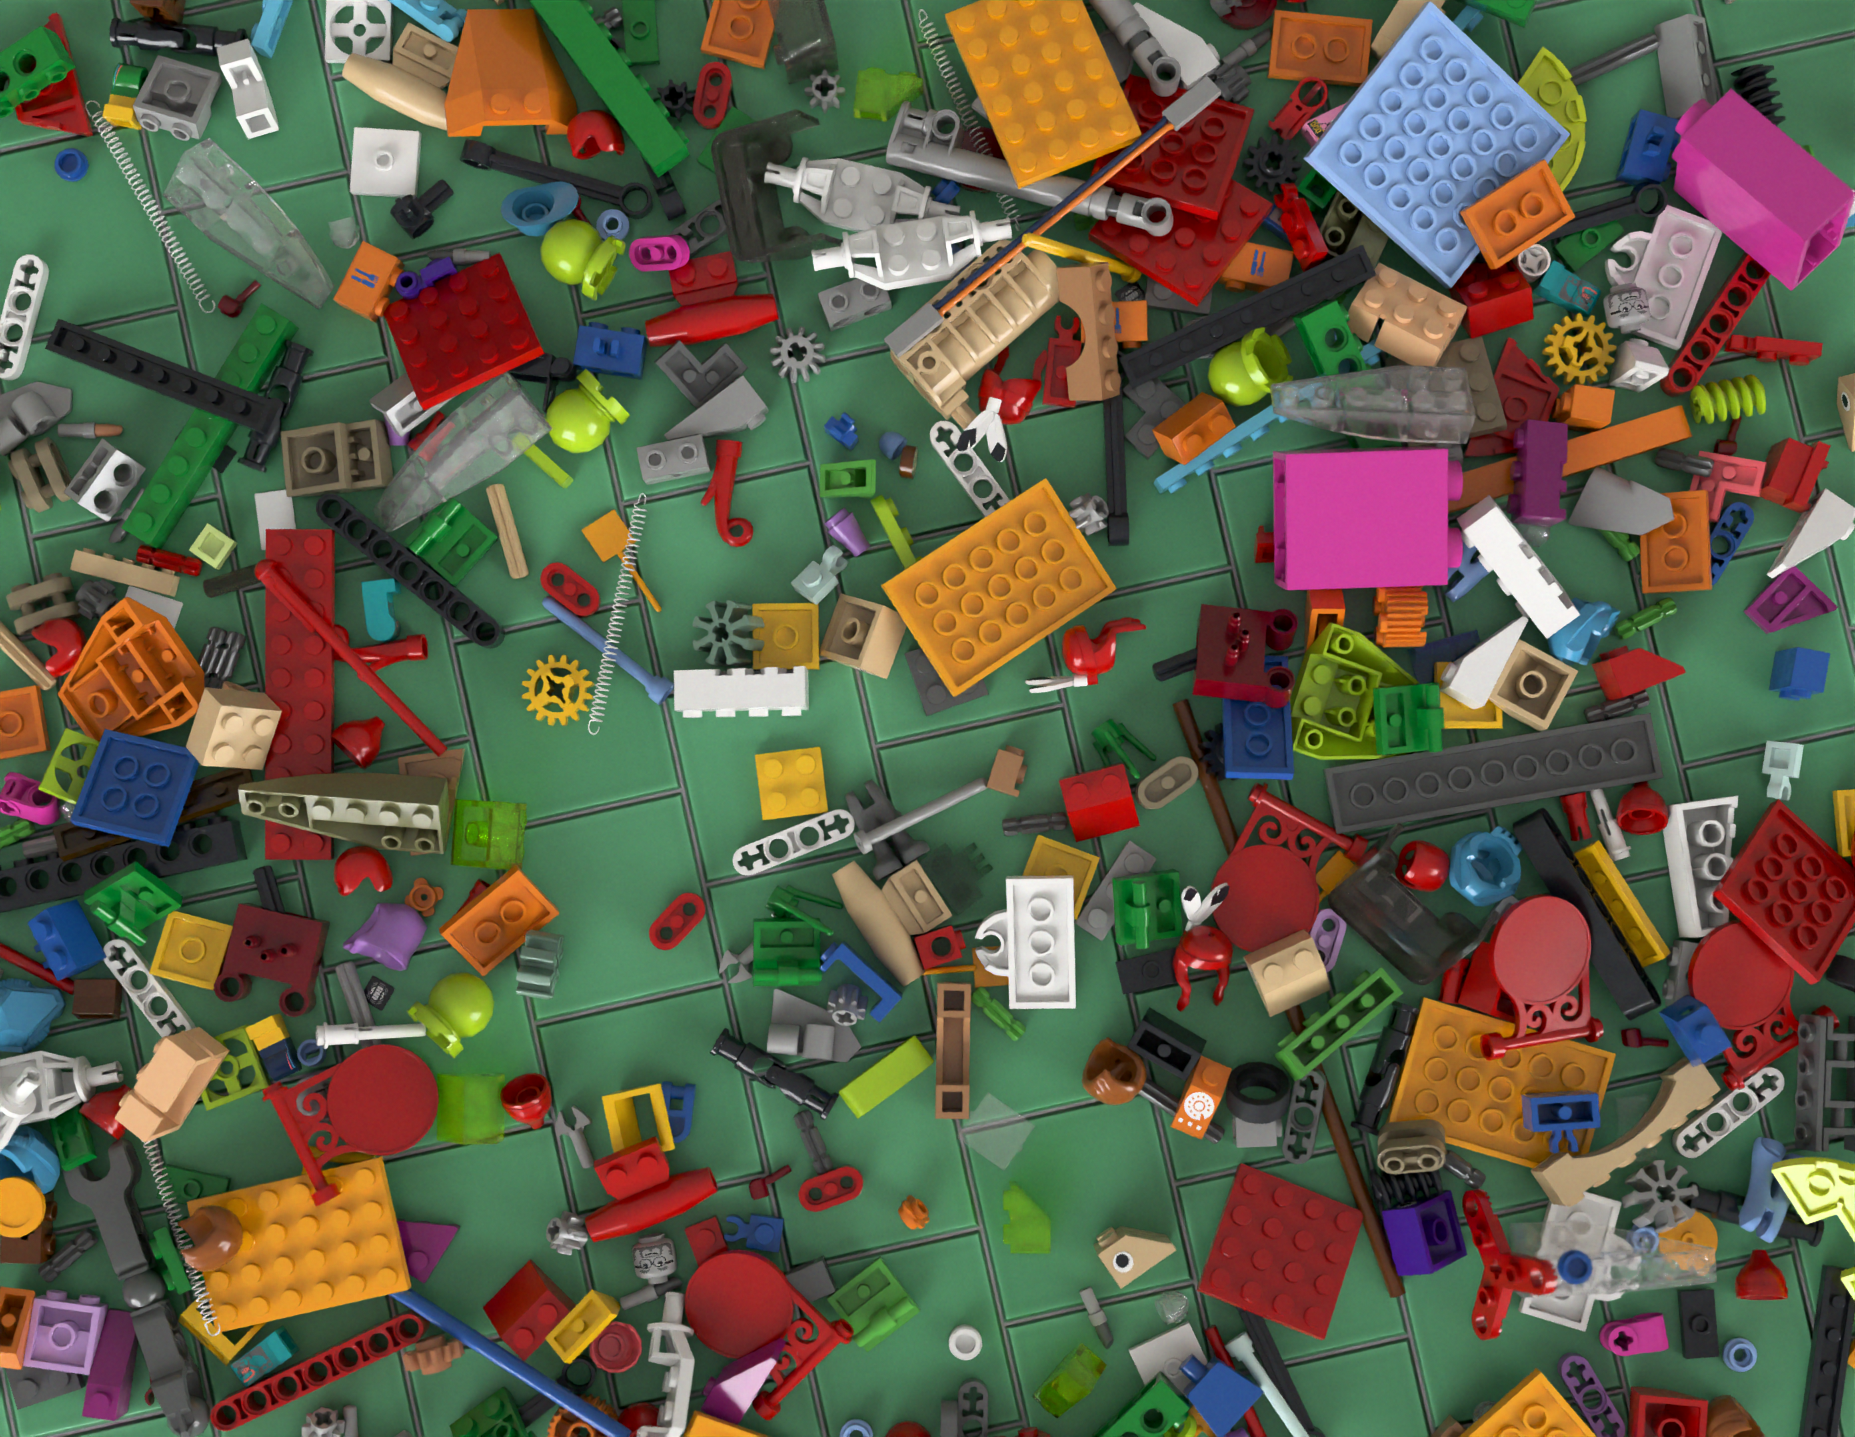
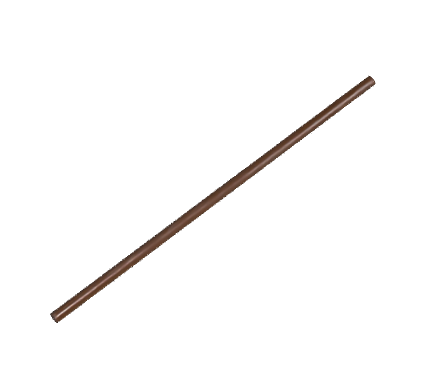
(1296, 1018)

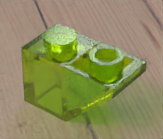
(882, 94)
(1028, 1223)
(1070, 1381)

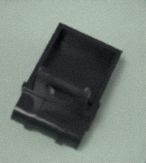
(546, 370)

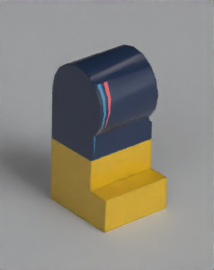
(275, 1046)

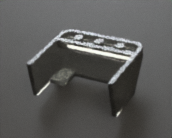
(803, 38)
(752, 206)
(1398, 922)

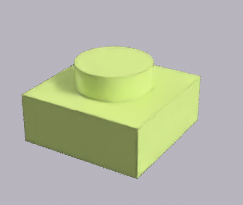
(213, 546)

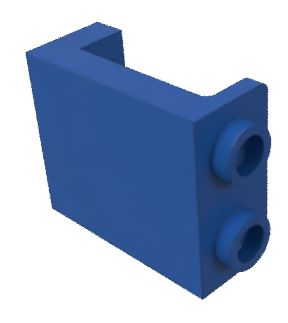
(864, 970)

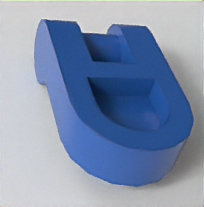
(679, 1119)

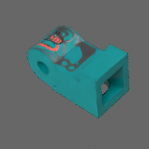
(1567, 290)
(379, 608)
(265, 1356)

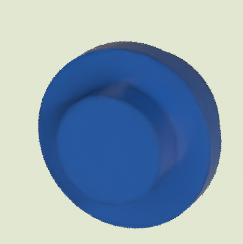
(71, 164)
(945, 191)
(1574, 1267)

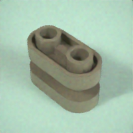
(25, 468)
(53, 588)
(1166, 783)
(1411, 1146)

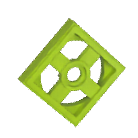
(49, 782)
(233, 1085)

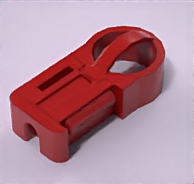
(1295, 112)

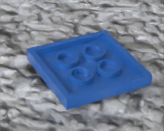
(135, 788)

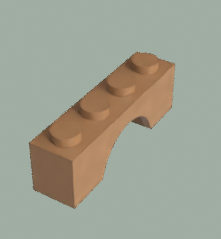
(1088, 292)
(953, 1050)

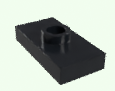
(1146, 971)
(1698, 1323)

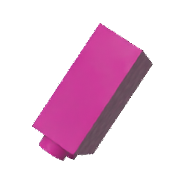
(1760, 187)
(1364, 517)

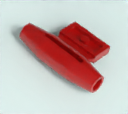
(709, 304)
(644, 1190)

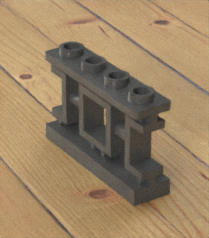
(1815, 1084)

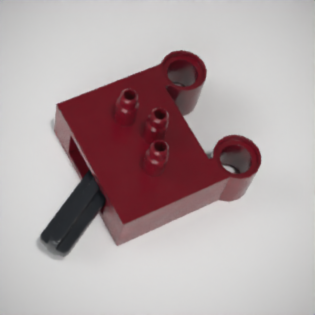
(1232, 655)
(273, 947)

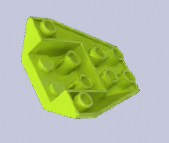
(1335, 696)

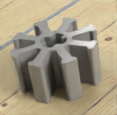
(1671, 1210)

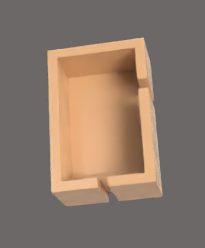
(1415, 317)
(171, 1083)

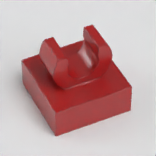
(1264, 546)

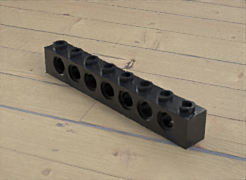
(225, 849)

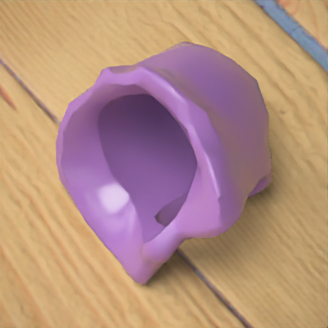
(389, 935)

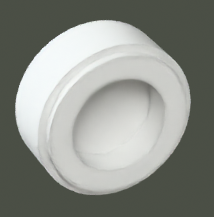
(965, 1342)

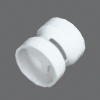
(1536, 259)

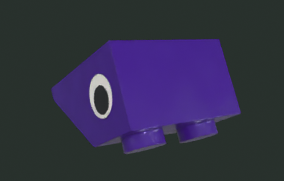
(1424, 1234)

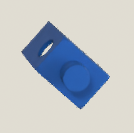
(1696, 1031)
(1218, 1392)

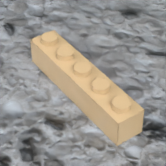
(125, 572)

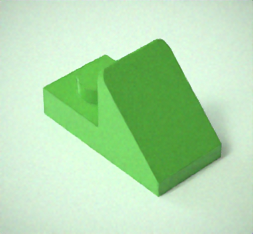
(848, 479)

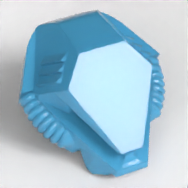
(1582, 635)
(1486, 866)
(26, 1014)
(30, 1158)

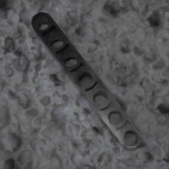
(395, 566)
(1568, 881)

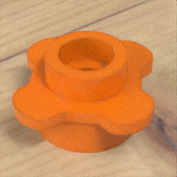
(433, 895)
(914, 1213)

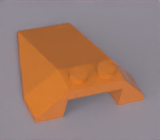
(506, 76)
(133, 675)

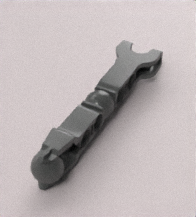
(169, 1362)

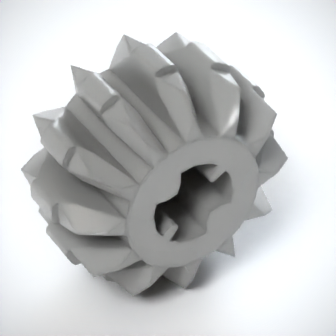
(804, 345)

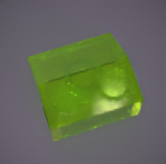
(488, 834)
(470, 1108)

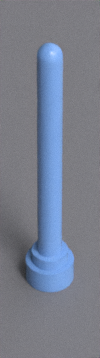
(657, 687)

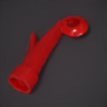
(722, 487)
(384, 654)

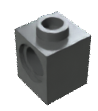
(812, 1279)

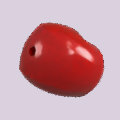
(594, 132)
(66, 638)
(358, 864)
(1425, 869)

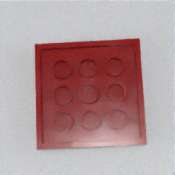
(1186, 165)
(1195, 248)
(462, 331)
(1791, 891)
(1280, 1251)

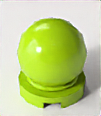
(578, 255)
(1247, 368)
(583, 415)
(455, 1010)

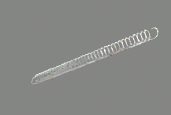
(955, 85)
(149, 203)
(615, 616)
(181, 1235)

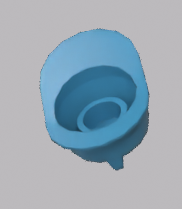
(539, 207)

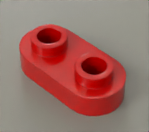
(712, 96)
(570, 590)
(677, 920)
(831, 1187)

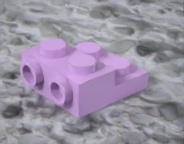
(64, 1332)

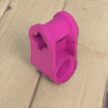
(22, 799)
(1640, 1334)

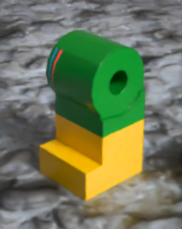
(125, 89)

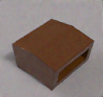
(97, 998)

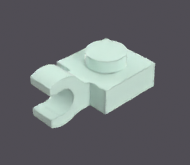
(820, 579)
(1781, 762)

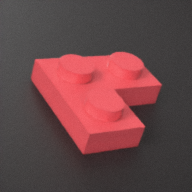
(1730, 475)

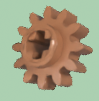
(433, 1354)

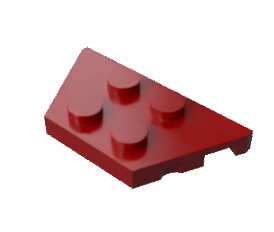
(59, 104)
(1523, 396)

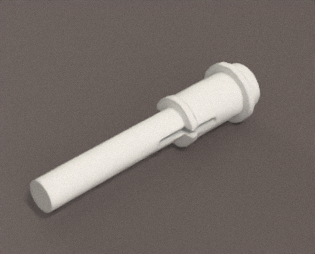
(1609, 828)
(351, 1033)

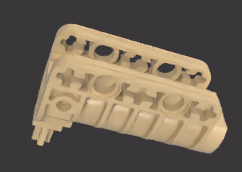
(978, 328)

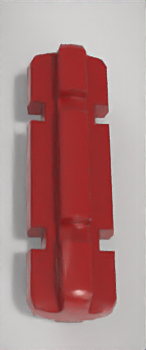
(169, 560)

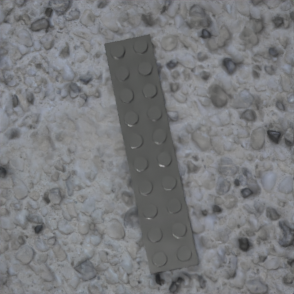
(1493, 773)

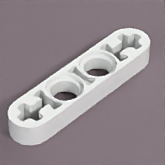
(26, 318)
(970, 477)
(792, 838)
(145, 996)
(1731, 1117)

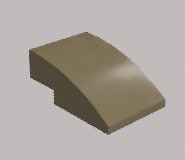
(336, 458)

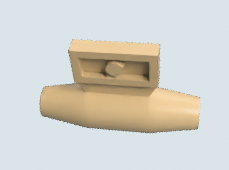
(415, 79)
(890, 915)

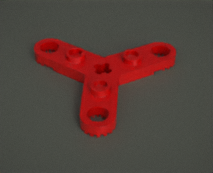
(1502, 1268)

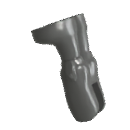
(876, 816)

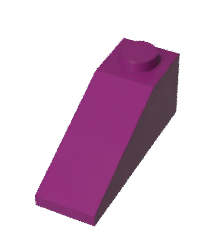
(112, 1368)
(739, 1383)

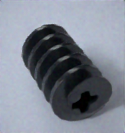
(1756, 91)
(1398, 1185)

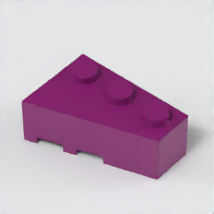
(1538, 473)

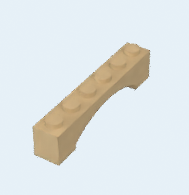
(1681, 1092)

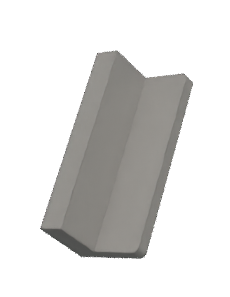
(1685, 63)
(401, 406)

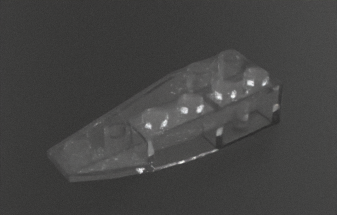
(245, 221)
(1384, 403)
(464, 451)
(1619, 1257)

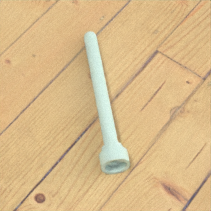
(1242, 1349)

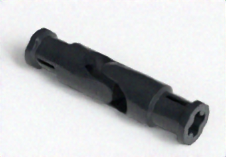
(156, 36)
(285, 375)
(794, 1085)
(1376, 1092)
(1724, 1207)

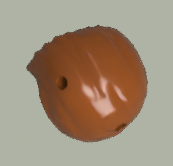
(1113, 1073)
(215, 1235)
(1730, 1419)

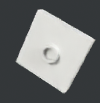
(385, 162)
(1166, 1355)

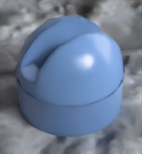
(892, 444)
(309, 1047)

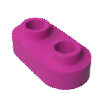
(662, 253)

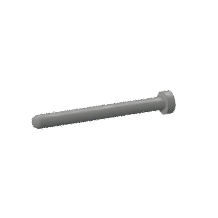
(866, 840)

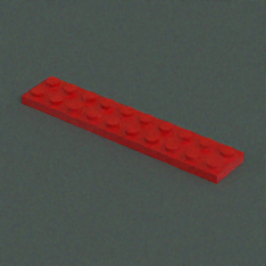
(300, 679)

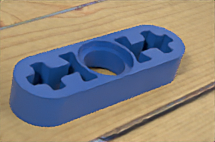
(1733, 542)

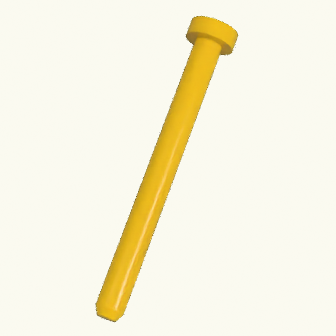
(1127, 272)

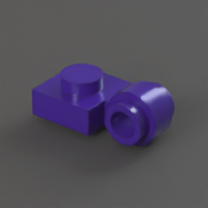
(434, 272)

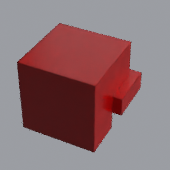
(1793, 473)

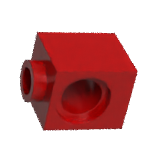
(929, 957)

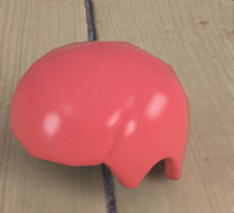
(616, 1348)

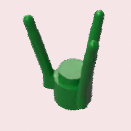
(1109, 737)
(783, 903)

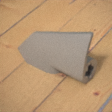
(31, 412)
(1620, 505)
(808, 1031)

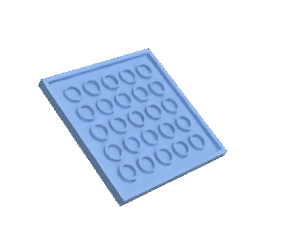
(1431, 138)

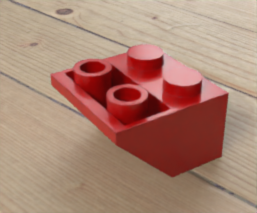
(1493, 298)

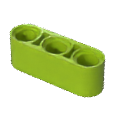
(886, 1076)

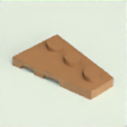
(429, 765)

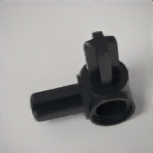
(415, 213)

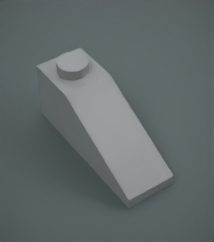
(724, 414)

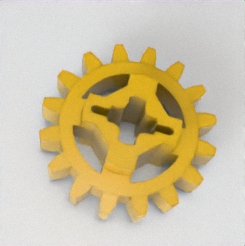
(1592, 353)
(545, 698)

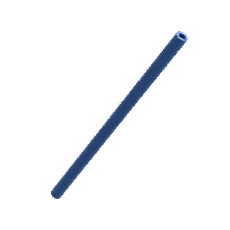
(511, 1364)

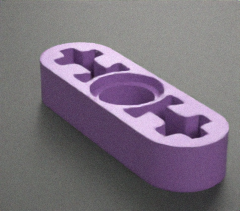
(1586, 1373)

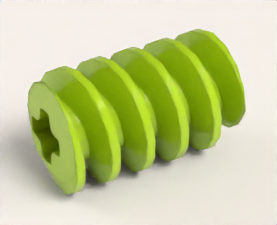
(1727, 396)

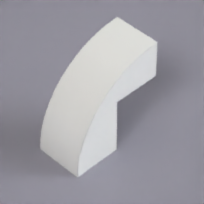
(249, 88)

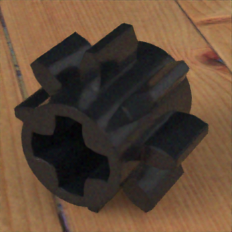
(684, 99)

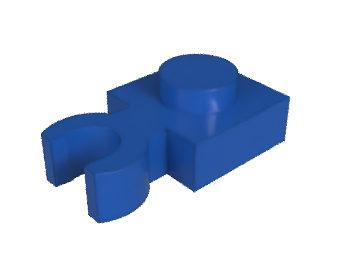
(762, 1231)

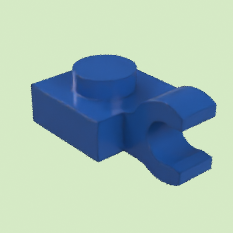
(842, 430)

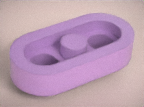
(1328, 941)

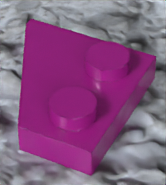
(1788, 601)
(424, 1245)

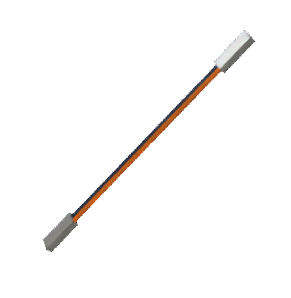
(1176, 115)

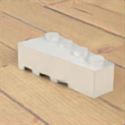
(1517, 566)
(741, 691)
(1698, 857)

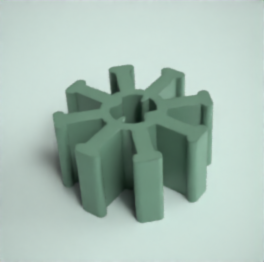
(726, 648)
(539, 964)

